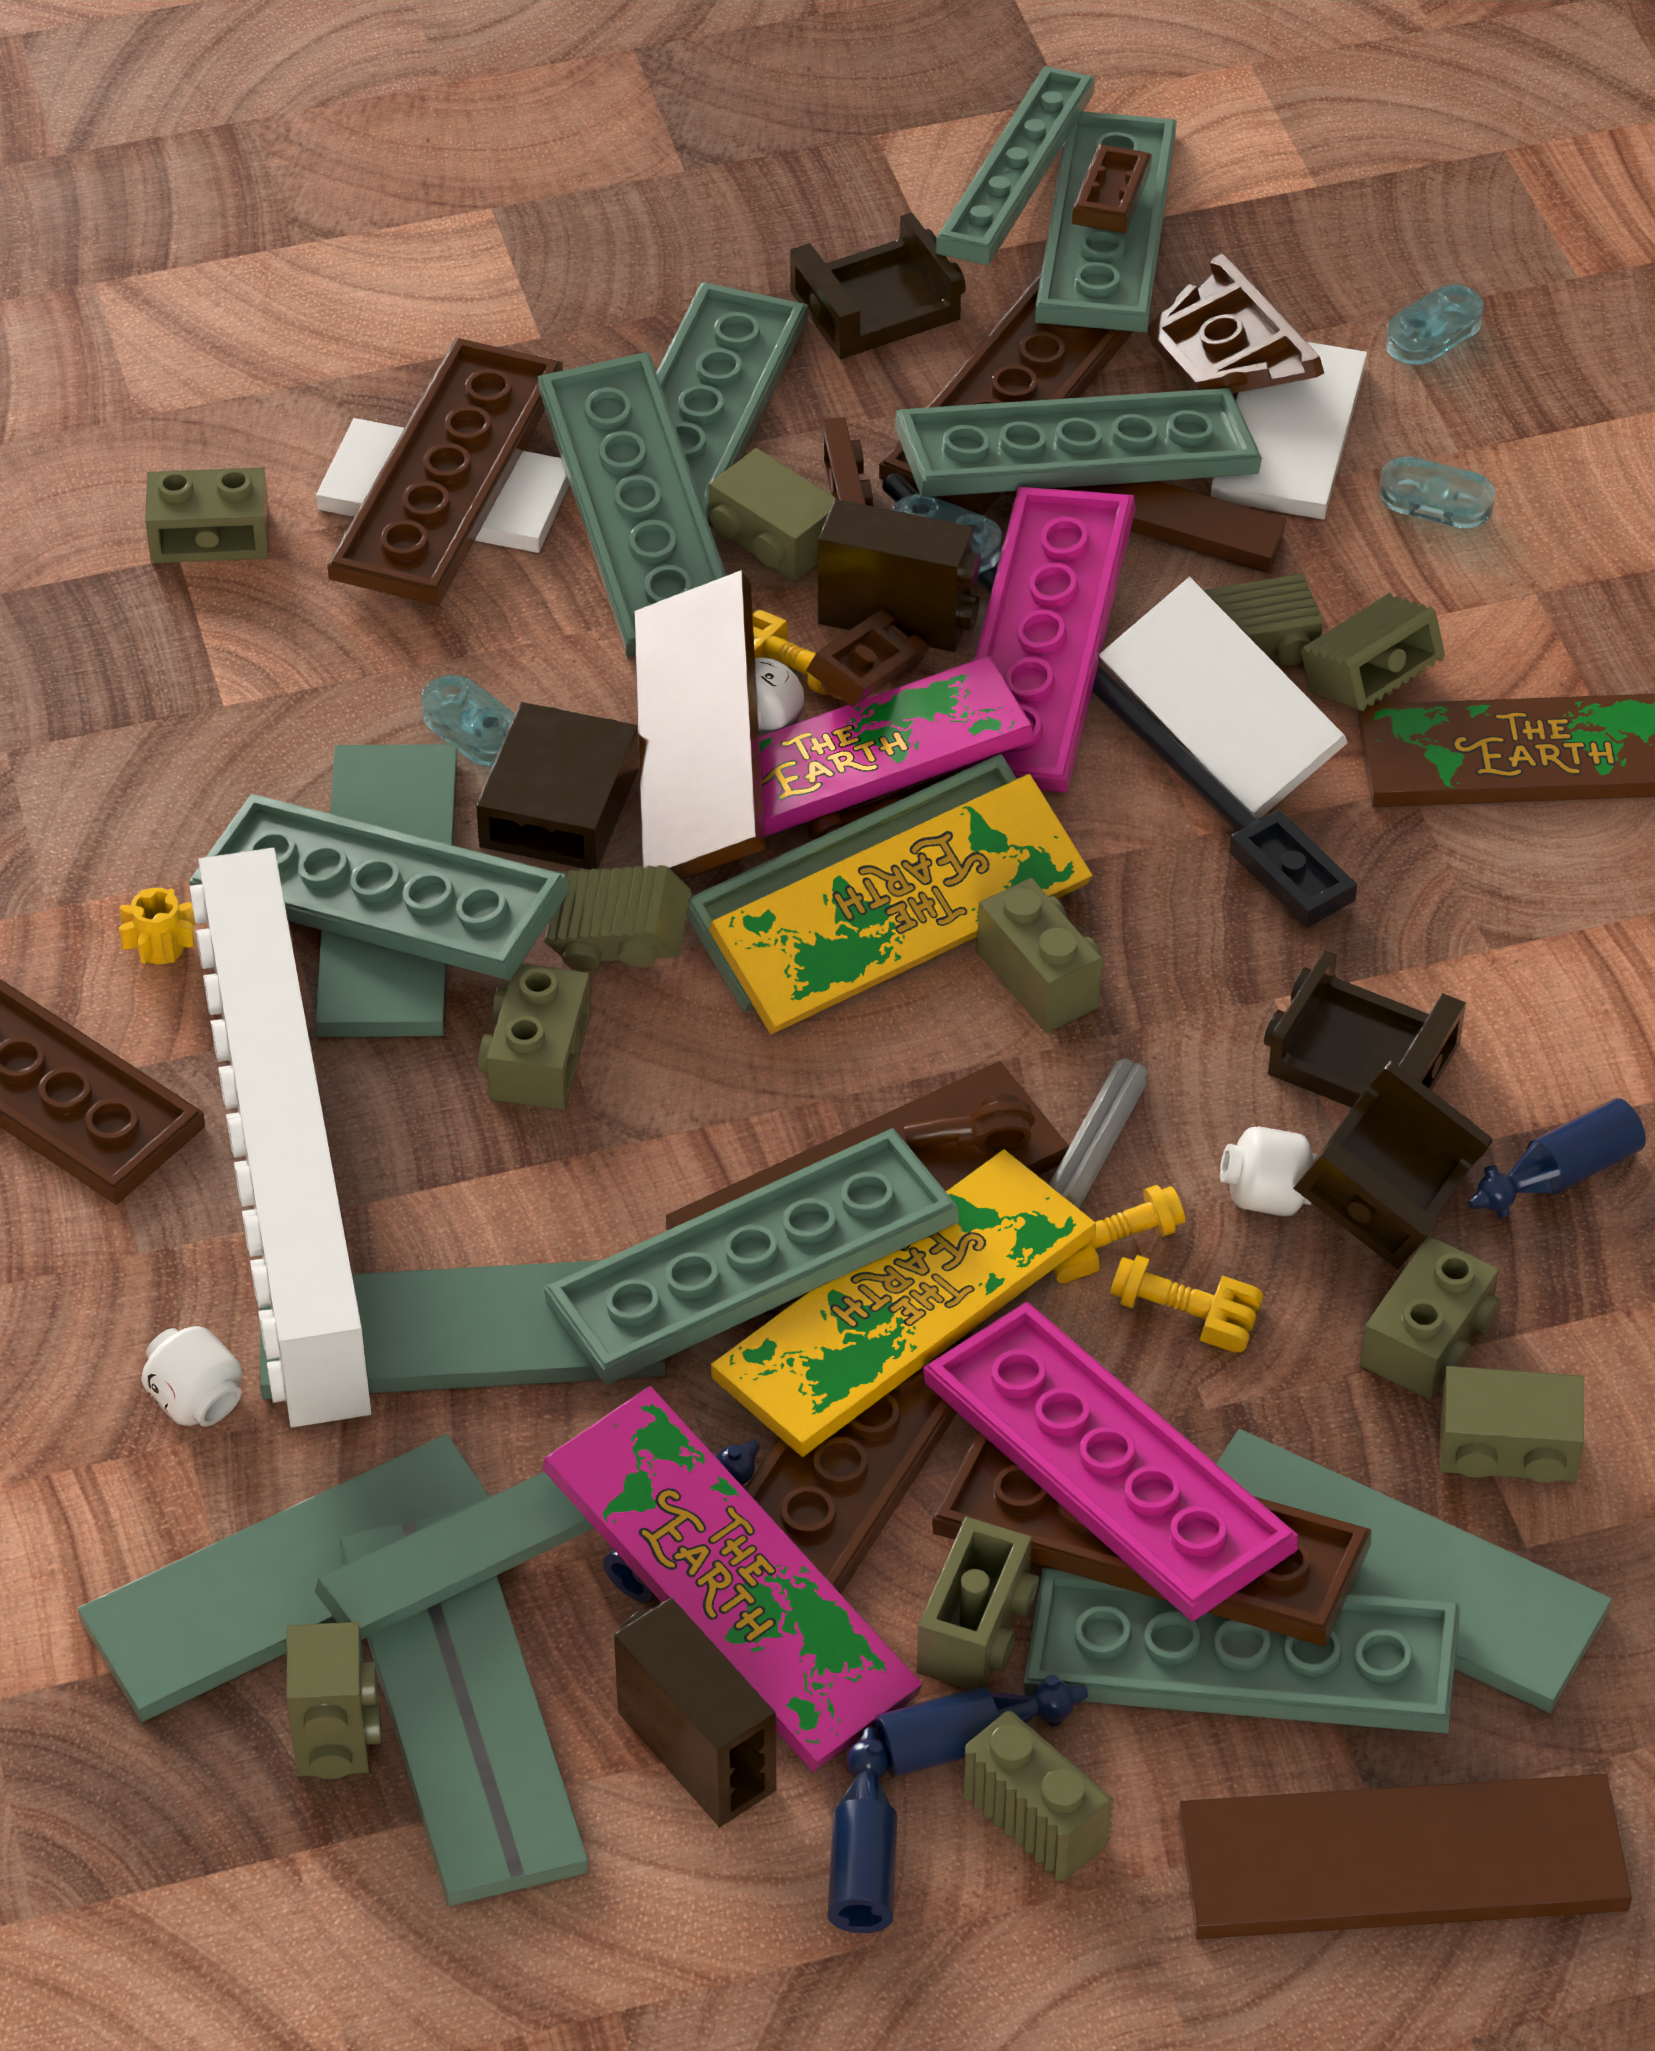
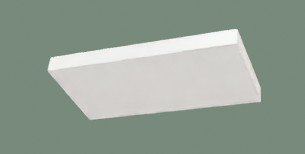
(1299, 437)
(516, 520)
(1223, 698)

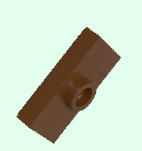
(1112, 188)

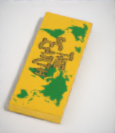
(894, 903)
(892, 1317)

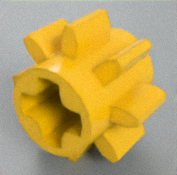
(157, 926)

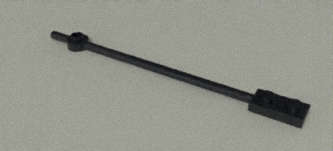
(1269, 847)

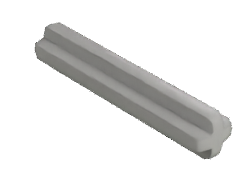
(1099, 1131)

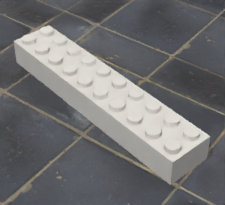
(284, 1140)

